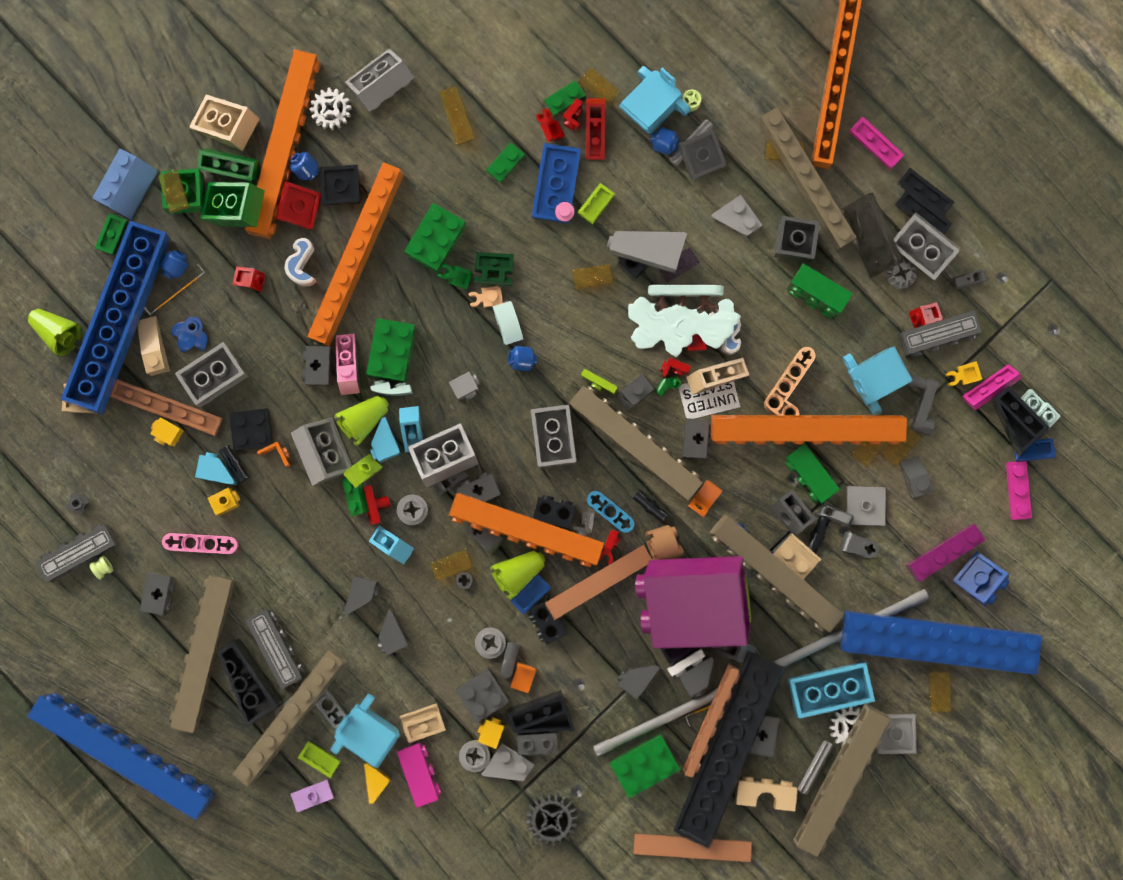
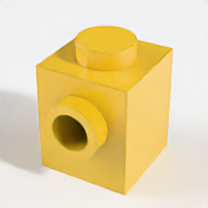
(166, 432)
(224, 501)
(490, 732)

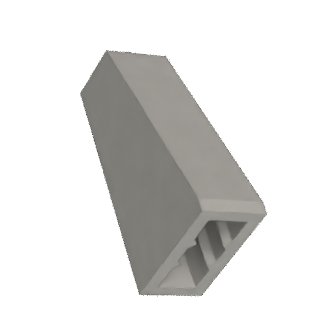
(650, 248)

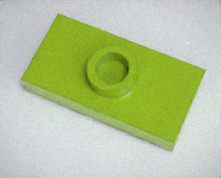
(596, 203)
(598, 383)
(362, 470)
(319, 759)

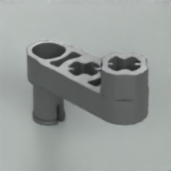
(921, 422)

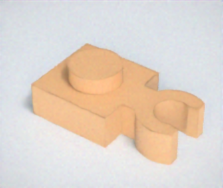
(490, 297)

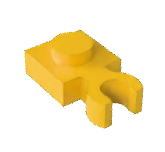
(966, 373)

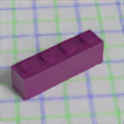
(945, 552)

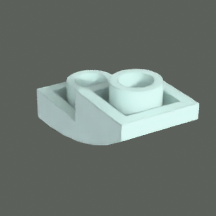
(508, 322)
(384, 388)
(1042, 409)

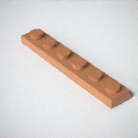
(708, 727)

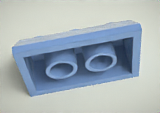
(125, 184)

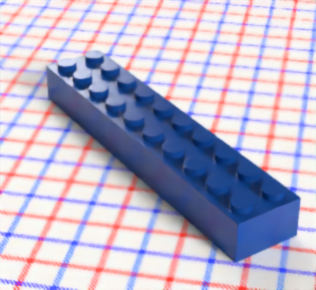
(116, 318)
(941, 642)
(122, 755)

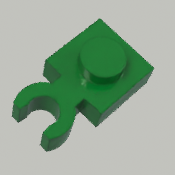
(457, 276)

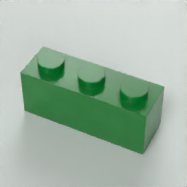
(228, 164)
(811, 474)

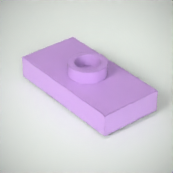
(312, 795)

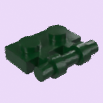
(496, 264)

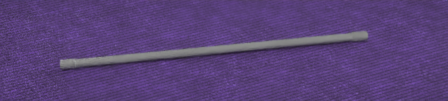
(609, 744)

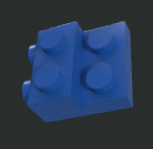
(982, 579)

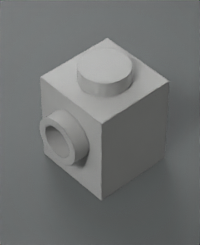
(465, 386)

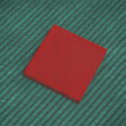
(298, 205)

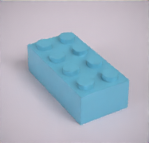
(830, 689)

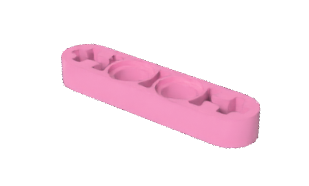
(200, 543)

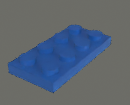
(555, 180)

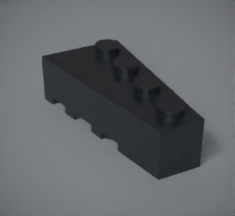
(248, 682)

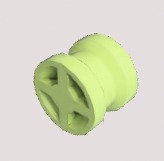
(693, 97)
(101, 567)

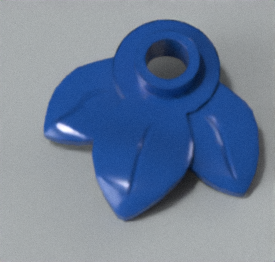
(188, 336)

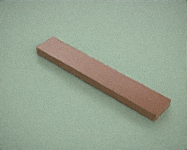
(166, 407)
(598, 582)
(683, 847)

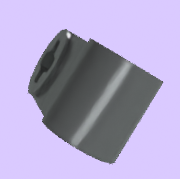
(487, 540)
(855, 545)

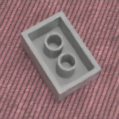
(925, 246)
(211, 374)
(553, 436)
(443, 455)

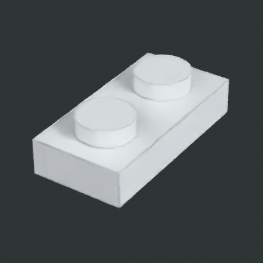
(679, 668)

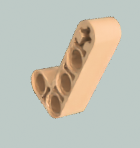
(791, 381)

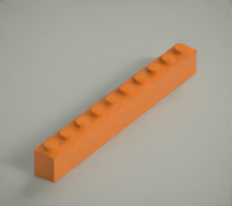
(835, 83)
(285, 137)
(356, 254)
(808, 428)

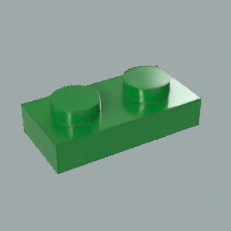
(564, 98)
(505, 162)
(111, 234)
(355, 498)

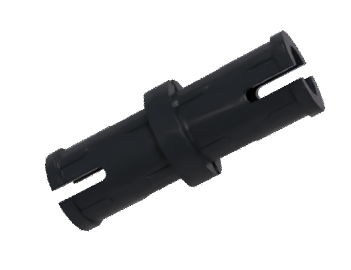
(233, 464)
(650, 506)
(818, 533)

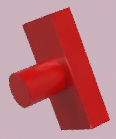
(374, 505)

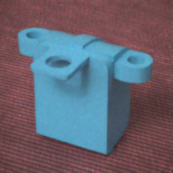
(654, 99)
(877, 376)
(366, 734)

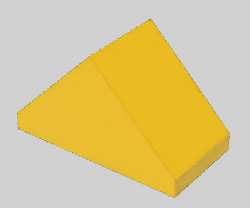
(376, 781)

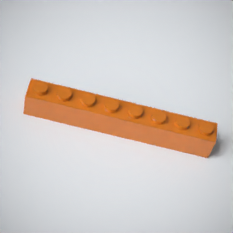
(525, 529)

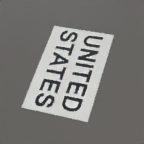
(710, 401)

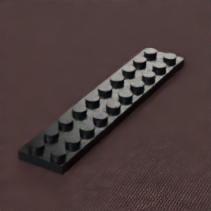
(729, 749)

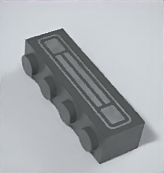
(939, 333)
(77, 553)
(275, 648)

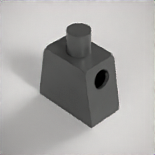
(635, 392)

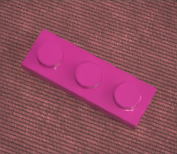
(876, 143)
(991, 387)
(1018, 490)

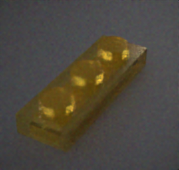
(456, 115)

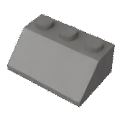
(379, 80)
(321, 450)

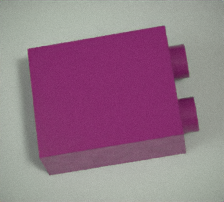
(695, 602)

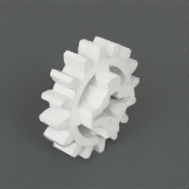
(326, 114)
(840, 717)

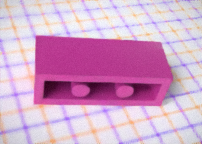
(419, 774)

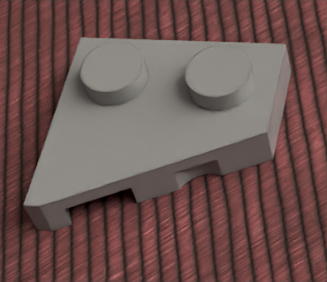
(738, 217)
(508, 765)

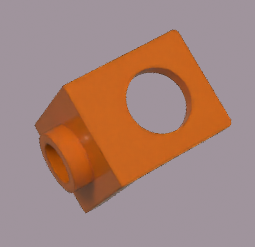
(284, 453)
(705, 497)
(523, 677)

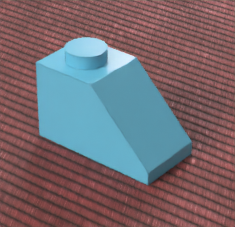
(410, 426)
(384, 442)
(214, 469)
(391, 544)

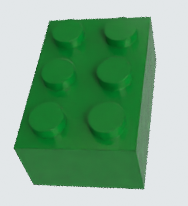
(232, 204)
(435, 238)
(819, 292)
(391, 350)
(644, 765)

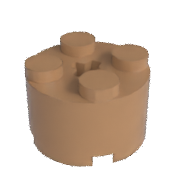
(664, 544)

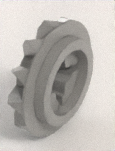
(899, 281)
(407, 517)
(491, 652)
(480, 763)

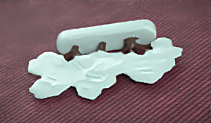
(677, 323)

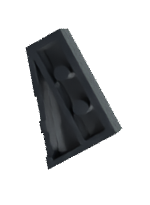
(1019, 420)
(541, 714)

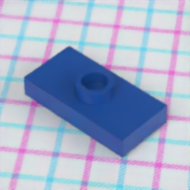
(1038, 451)
(530, 594)

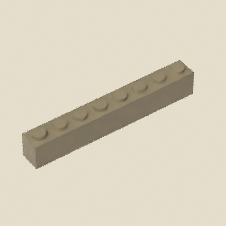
(806, 178)
(635, 443)
(776, 573)
(202, 653)
(290, 717)
(841, 780)

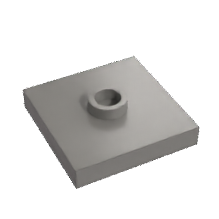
(866, 505)
(900, 735)

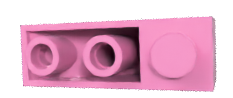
(347, 364)

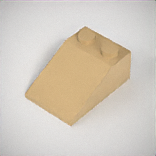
(225, 122)

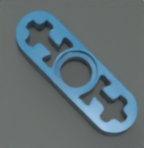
(625, 516)

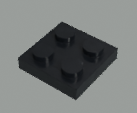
(340, 185)
(250, 429)

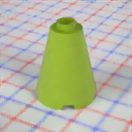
(55, 331)
(361, 418)
(517, 572)

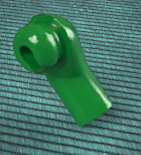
(668, 383)

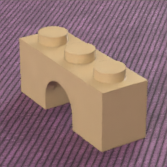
(748, 791)

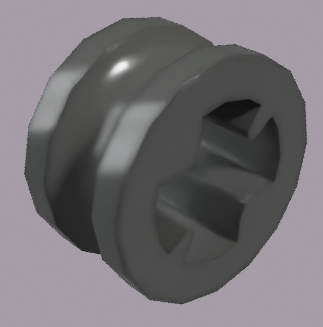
(468, 575)

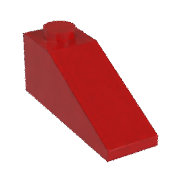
(595, 128)

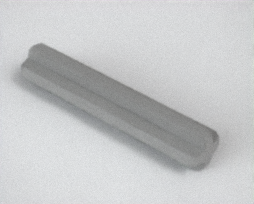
(677, 157)
(815, 767)

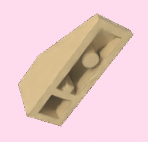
(152, 347)
(717, 375)

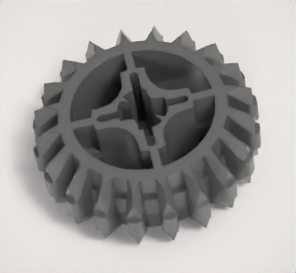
(544, 826)

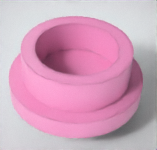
(564, 211)

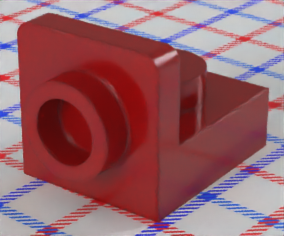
(573, 111)
(249, 278)
(925, 315)
(678, 367)

